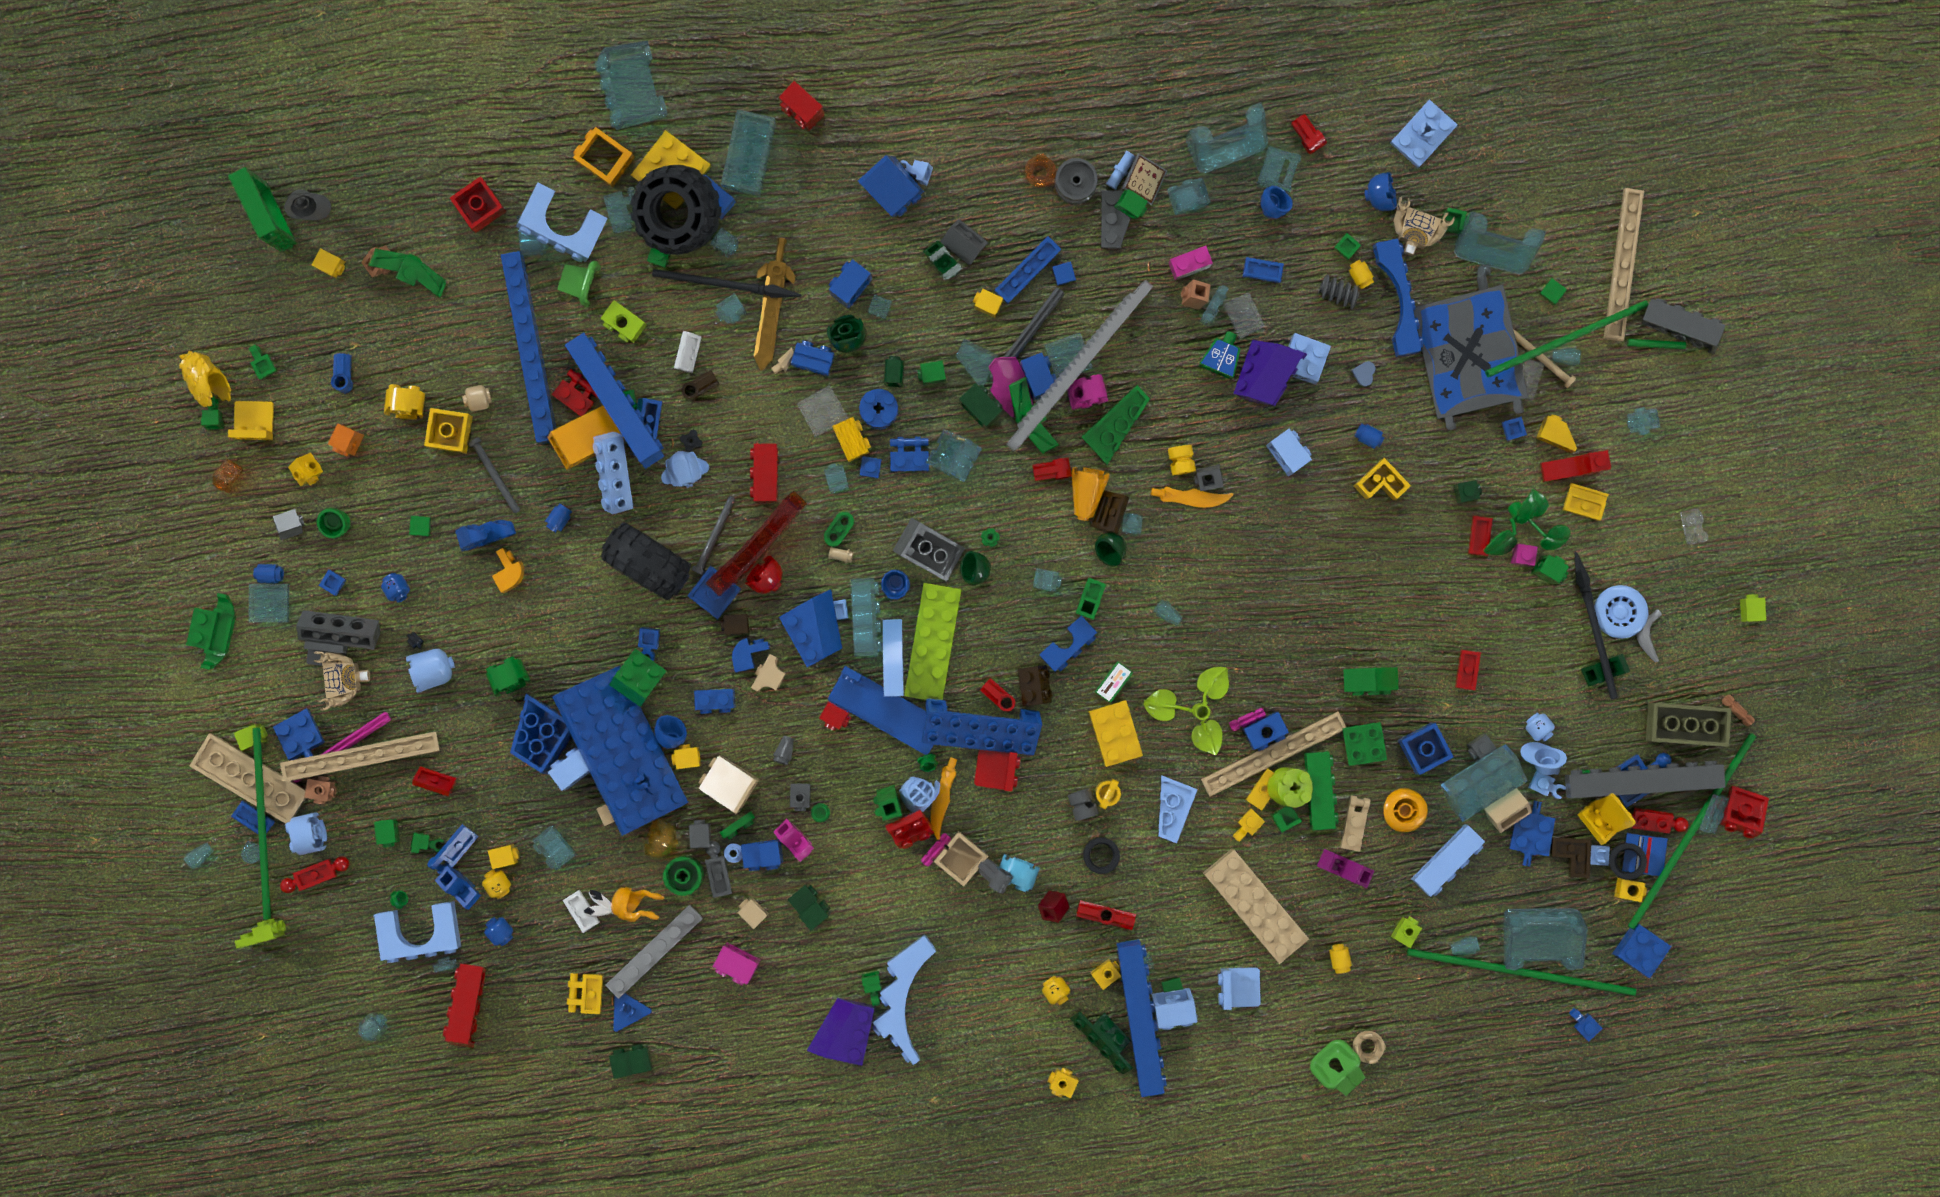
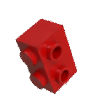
(835, 716)

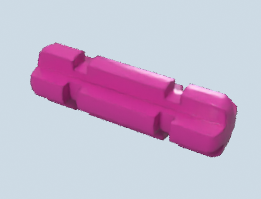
(1247, 719)
(936, 849)

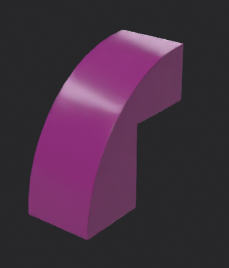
(1345, 868)

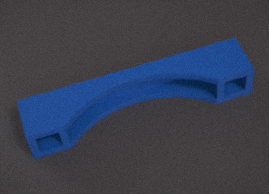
(1389, 258)

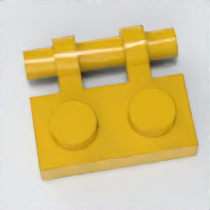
(591, 993)

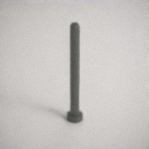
(475, 443)
(714, 536)

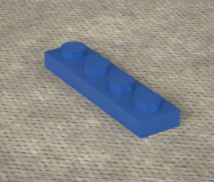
(1028, 269)

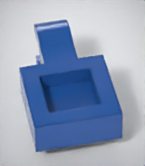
(1586, 1024)

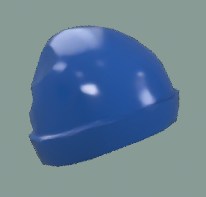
(1275, 202)
(670, 731)

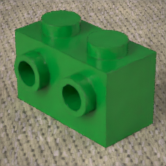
(1551, 569)

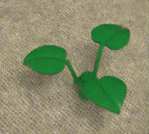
(1533, 506)

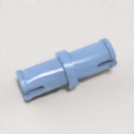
(1120, 170)

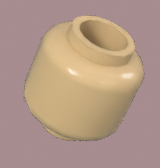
(477, 398)

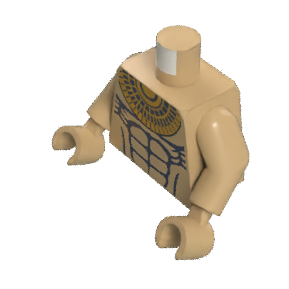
(1418, 228)
(340, 678)

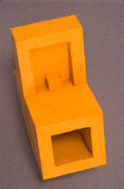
(511, 575)

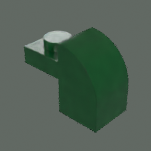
(942, 260)
(1594, 673)

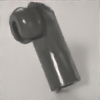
(1481, 276)

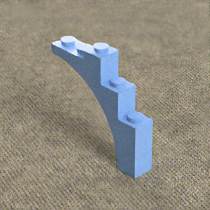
(893, 1020)

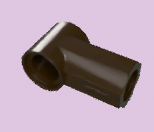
(702, 385)

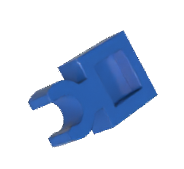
(649, 640)

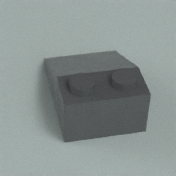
(928, 549)

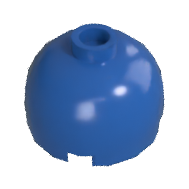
(1381, 192)

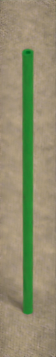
(1689, 835)
(1521, 972)

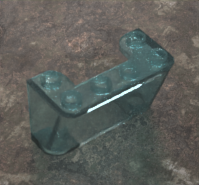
(629, 85)

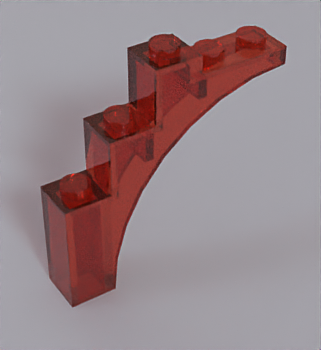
(758, 544)

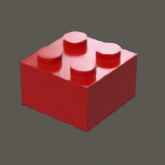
(801, 106)
(478, 204)

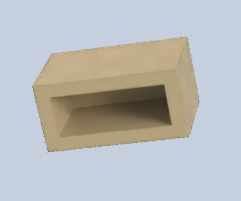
(1508, 810)

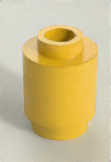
(1361, 274)
(1340, 958)

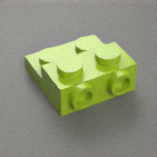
(265, 931)

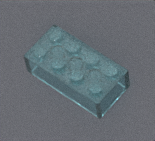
(748, 153)
(865, 617)
(1484, 782)

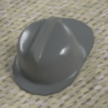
(307, 205)

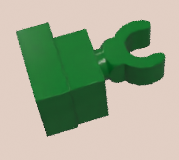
(212, 417)
(422, 841)
(872, 985)

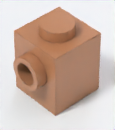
(1195, 294)

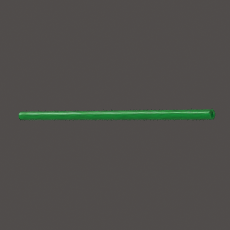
(1567, 338)
(261, 823)

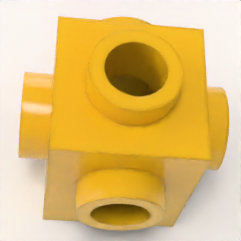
(306, 469)
(1066, 1089)

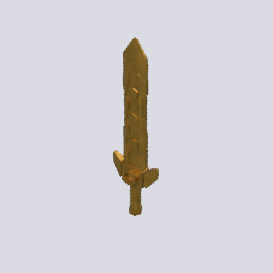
(767, 335)

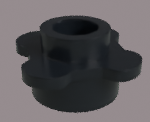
(696, 441)

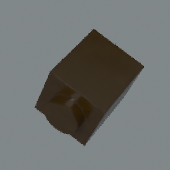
(735, 624)

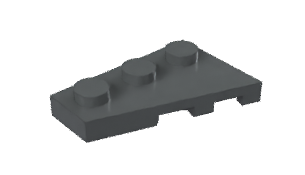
(1112, 221)

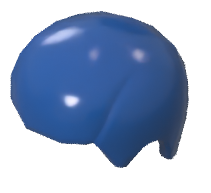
(895, 584)

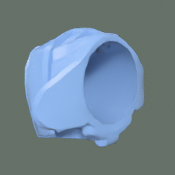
(684, 469)
(918, 794)

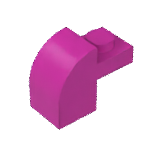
(793, 839)

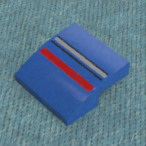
(1655, 852)

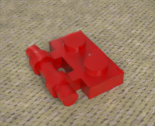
(572, 397)

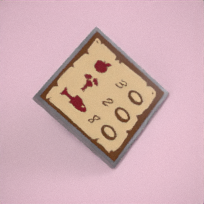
(1145, 178)

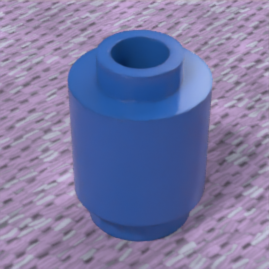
(1369, 435)
(558, 518)
(268, 573)

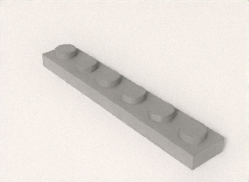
(654, 951)

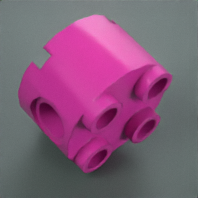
(1087, 391)

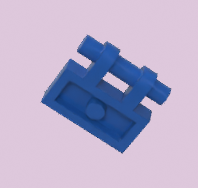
(909, 461)

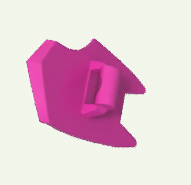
(1004, 372)

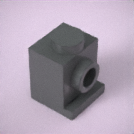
(1214, 482)

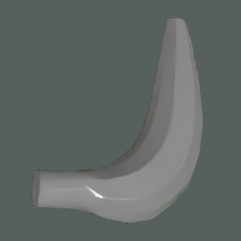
(1644, 636)

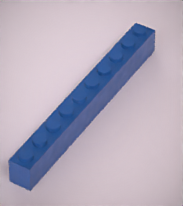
(529, 345)

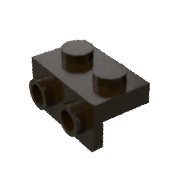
(1035, 685)

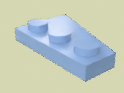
(1174, 807)

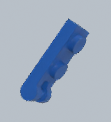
(453, 849)

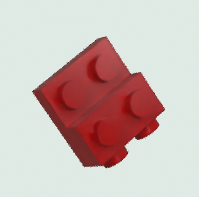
(1745, 812)
(910, 829)

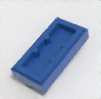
(1263, 270)
(247, 815)

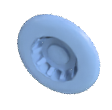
(1621, 611)

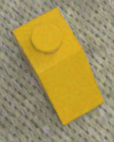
(1556, 433)

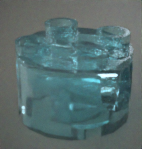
(1189, 196)

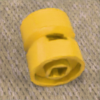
(1182, 460)

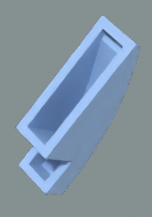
(893, 658)

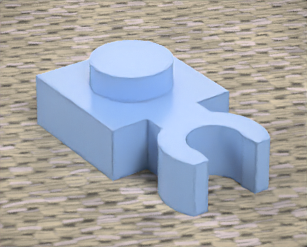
(1544, 784)

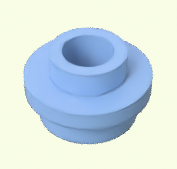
(733, 846)

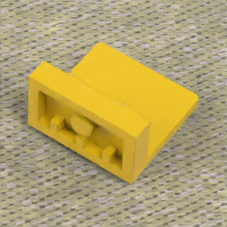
(252, 421)

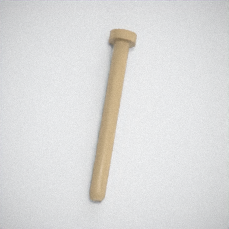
(1547, 362)

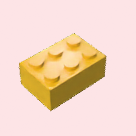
(1115, 733)

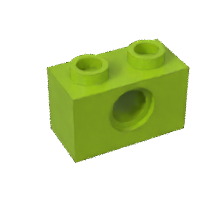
(617, 312)

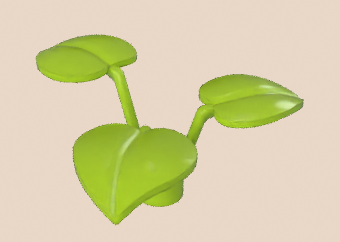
(1208, 735)

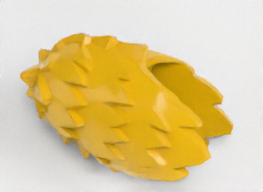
(203, 378)

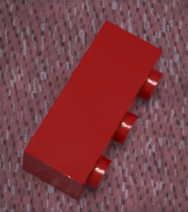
(764, 473)

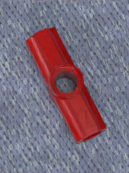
(1118, 917)

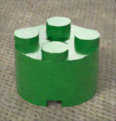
(507, 676)
(676, 883)

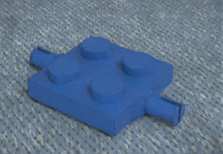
(1533, 834)

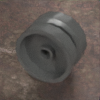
(1076, 192)

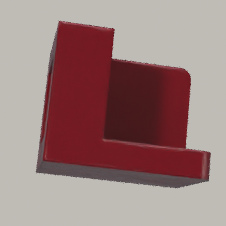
(1053, 906)

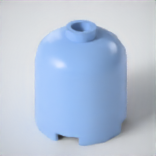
(430, 669)

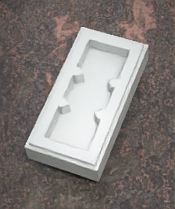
(687, 352)
(576, 905)

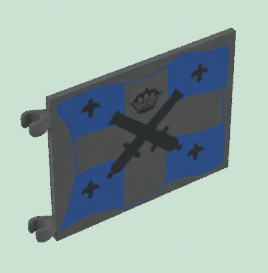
(1463, 341)

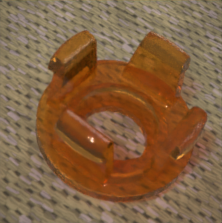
(1040, 159)

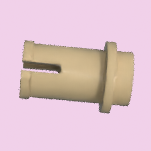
(841, 555)

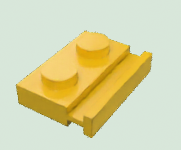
(1585, 502)

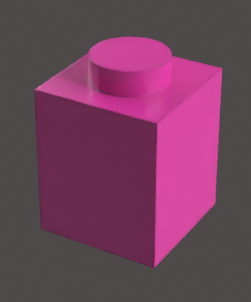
(1524, 555)

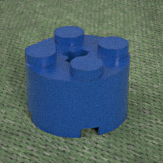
(872, 400)

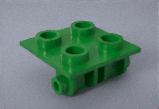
(1364, 744)

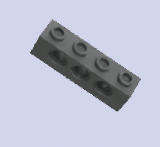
(338, 629)

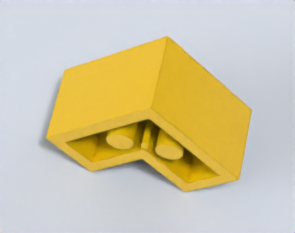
(1382, 476)

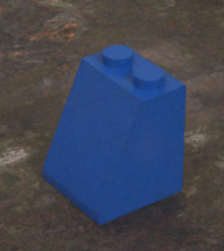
(891, 186)

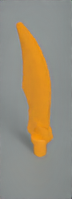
(1191, 497)
(942, 801)

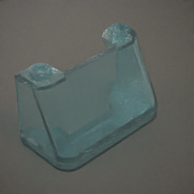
(1218, 151)
(1494, 249)
(1544, 937)

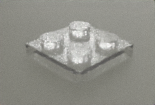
(822, 411)

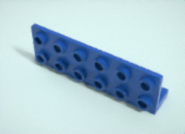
(888, 713)
(981, 731)

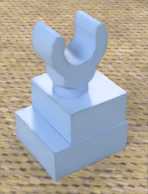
(919, 170)

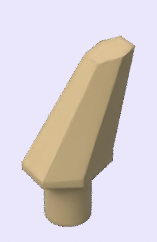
(784, 361)

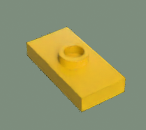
(1259, 794)

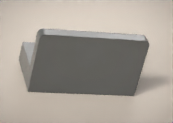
(964, 241)
(323, 647)

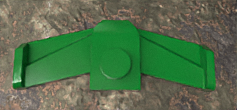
(408, 269)
(1022, 405)

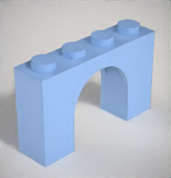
(534, 223)
(394, 946)

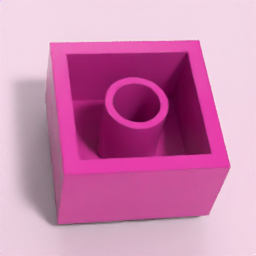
(736, 964)

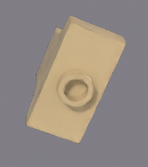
(768, 675)

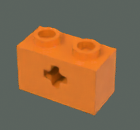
(345, 440)

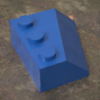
(814, 628)
(540, 735)

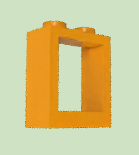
(617, 170)

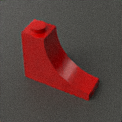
(1576, 466)

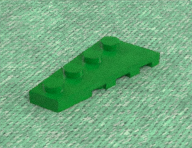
(1113, 426)

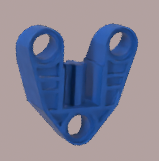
(476, 536)

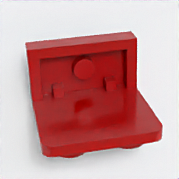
(997, 770)

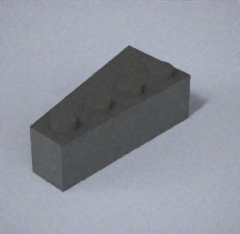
(1684, 325)

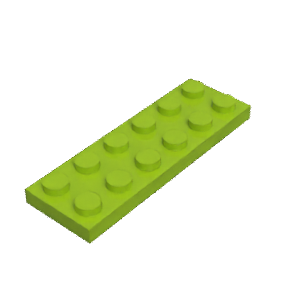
(932, 642)

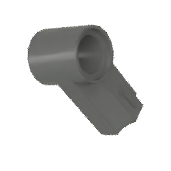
(998, 877)

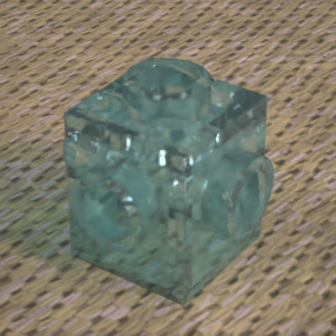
(1643, 421)

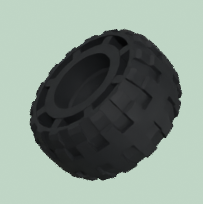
(701, 204)
(645, 561)

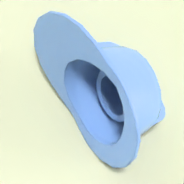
(1545, 758)

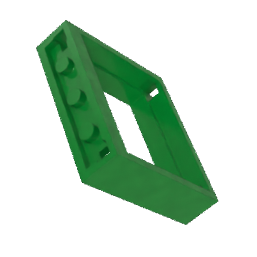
(262, 209)

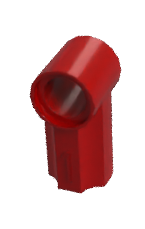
(1310, 137)
(1056, 469)
(997, 694)

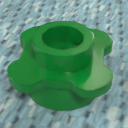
(927, 762)

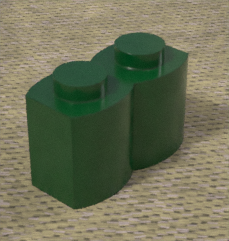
(894, 372)
(630, 1061)

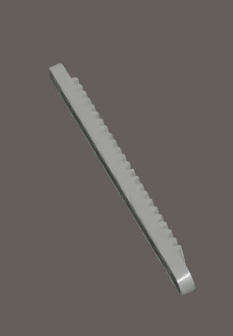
(1078, 364)

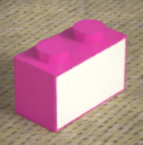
(1190, 263)

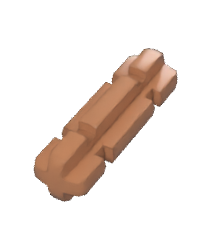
(1738, 710)

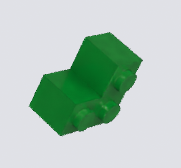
(1374, 680)

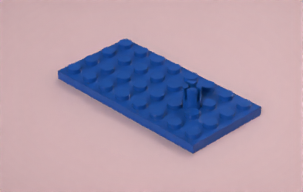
(620, 752)

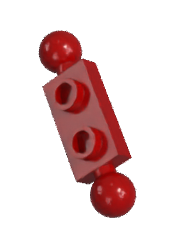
(1658, 821)
(314, 874)

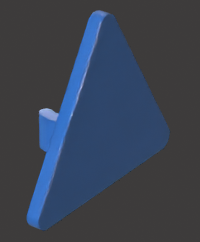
(627, 1011)

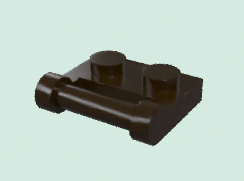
(1110, 512)

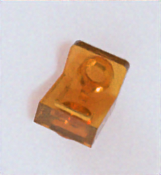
(226, 475)

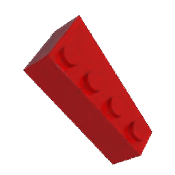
(464, 1005)

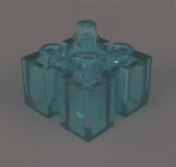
(954, 455)

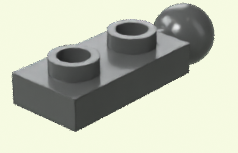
(717, 871)

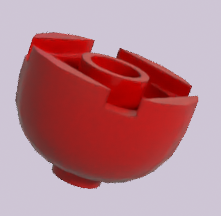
(766, 576)

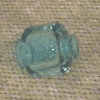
(372, 1026)

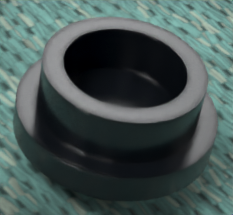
(414, 640)

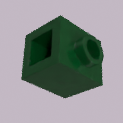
(1467, 491)

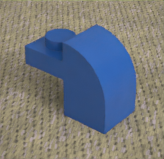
(742, 653)
(458, 886)

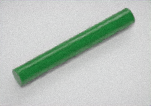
(1656, 344)

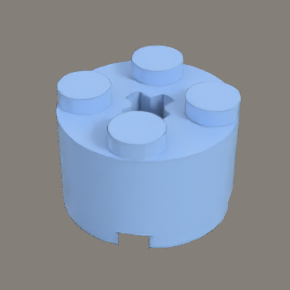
(306, 834)

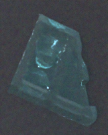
(976, 360)

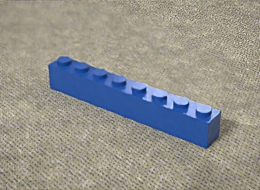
(614, 400)
(1140, 1018)

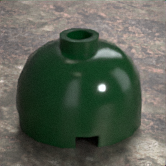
(847, 333)

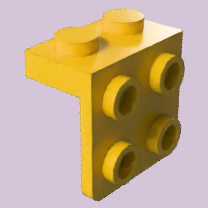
(1606, 817)

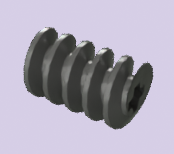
(1339, 291)

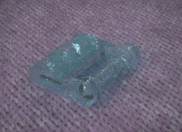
(1273, 165)

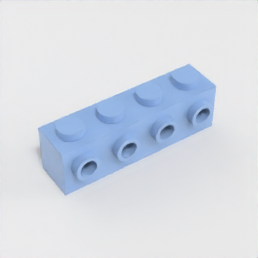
(613, 472)
(1448, 860)

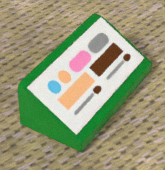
(1113, 682)

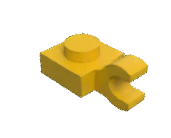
(1249, 823)

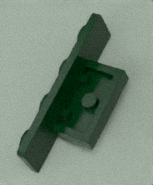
(1106, 1038)

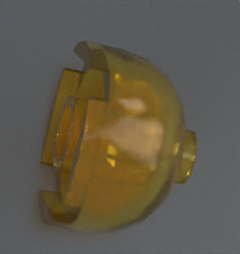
(661, 839)

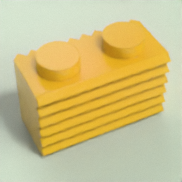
(851, 439)

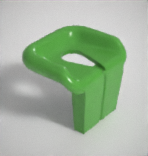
(577, 281)
(1350, 1061)

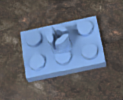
(1423, 133)

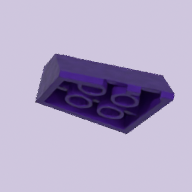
(1267, 371)
(844, 1032)

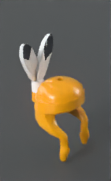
(622, 904)

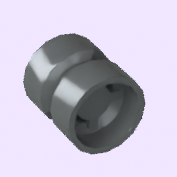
(1083, 804)

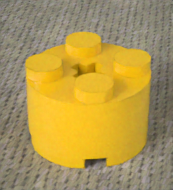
(404, 402)

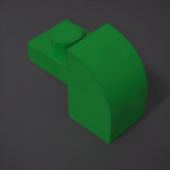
(1090, 598)

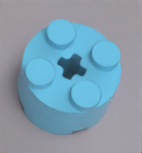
(1022, 871)

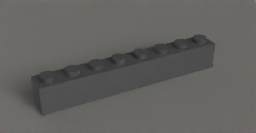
(1645, 780)

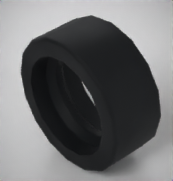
(1628, 846)
(1106, 869)

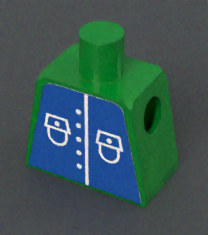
(1222, 356)

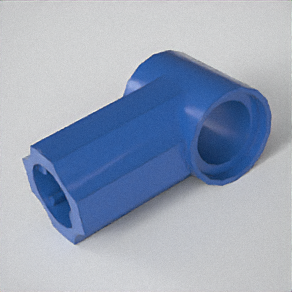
(341, 371)

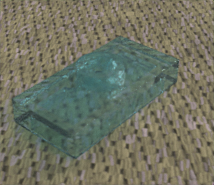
(1714, 814)

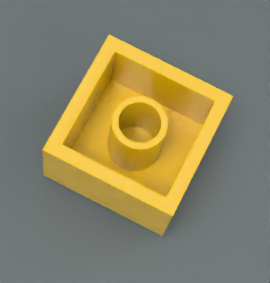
(448, 430)

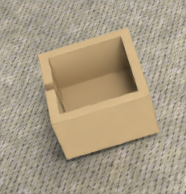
(961, 858)

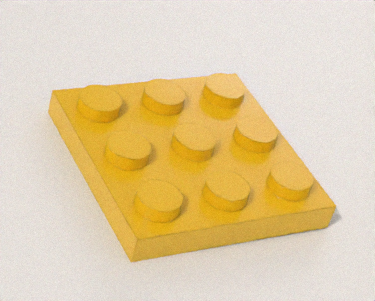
(667, 152)

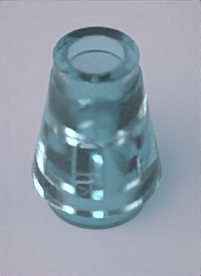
(1567, 356)
(1167, 612)
(198, 855)
(1465, 946)

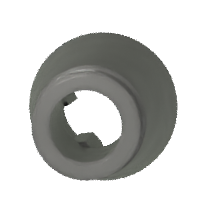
(784, 751)

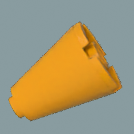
(1087, 491)

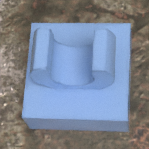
(1600, 855)

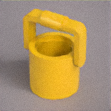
(1108, 793)

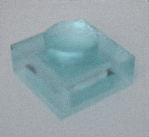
(444, 964)

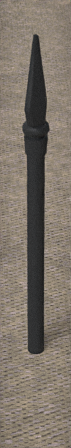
(770, 290)
(1583, 582)

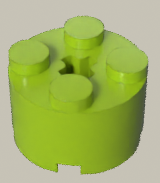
(1290, 787)

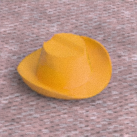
(1405, 810)

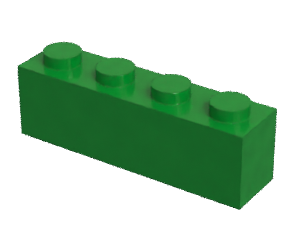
(1323, 799)

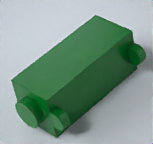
(888, 803)

